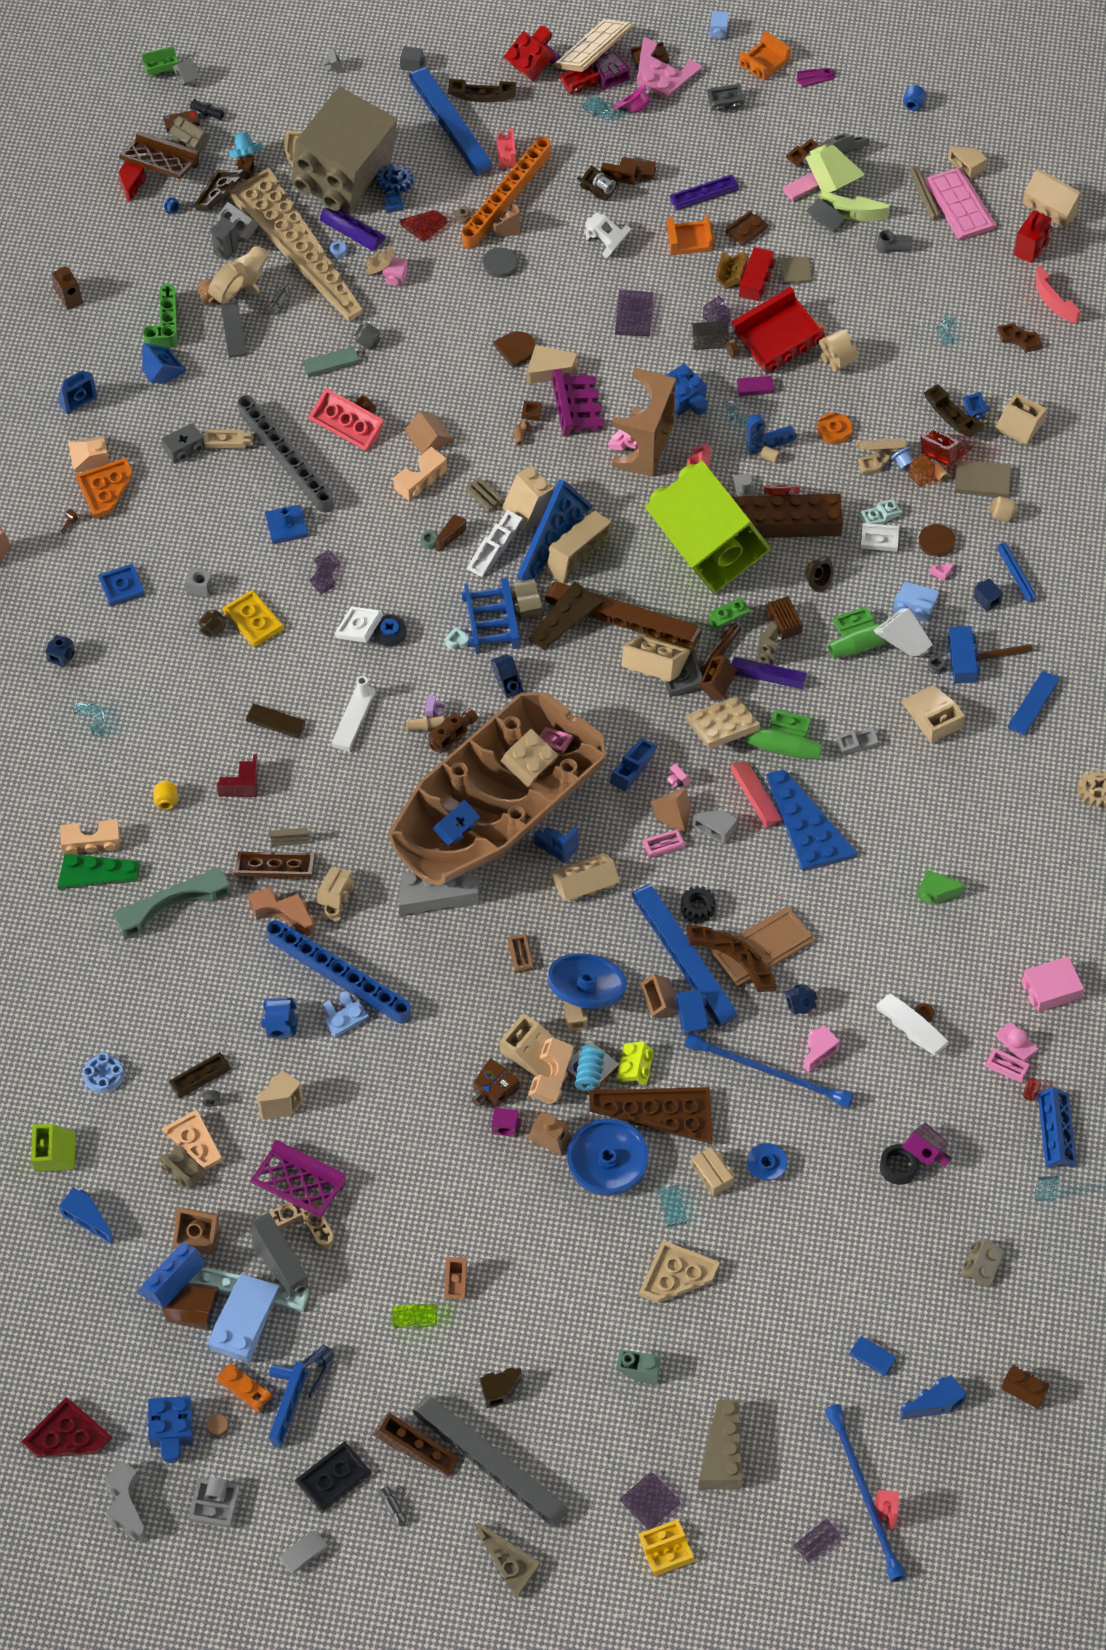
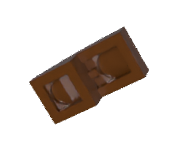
(799, 153)

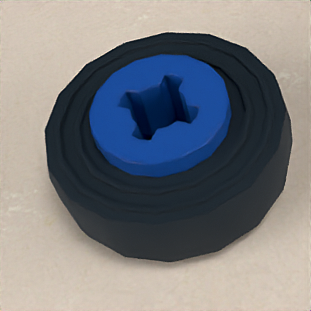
(389, 637)

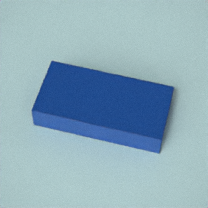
(872, 1356)

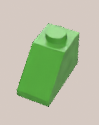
(939, 888)

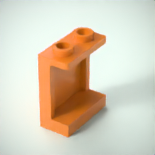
(765, 56)
(690, 236)

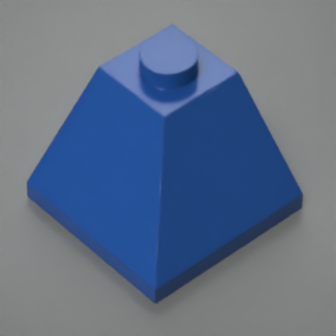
(160, 364)

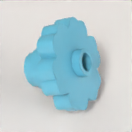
(244, 145)

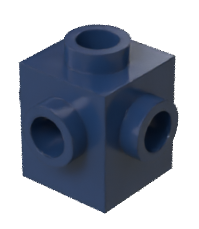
(60, 650)
(801, 999)

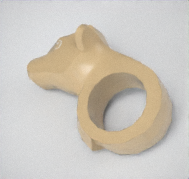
(239, 275)

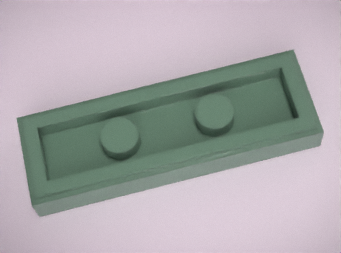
(331, 361)

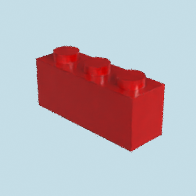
(757, 274)

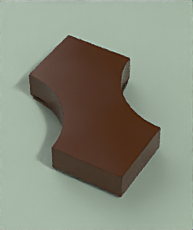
(1026, 340)

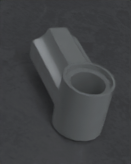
(888, 241)

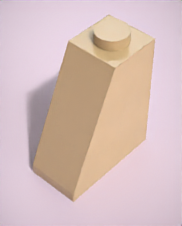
(547, 359)

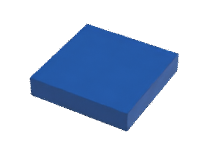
(121, 585)

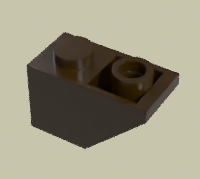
(499, 1387)

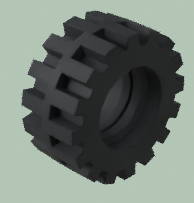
(702, 895)

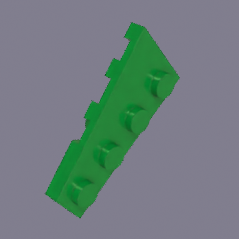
(90, 870)

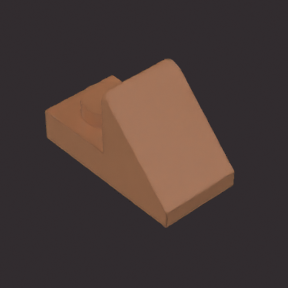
(455, 1278)

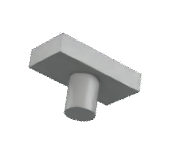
(743, 485)

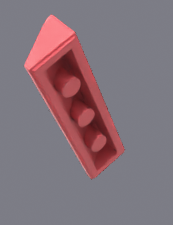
(756, 794)

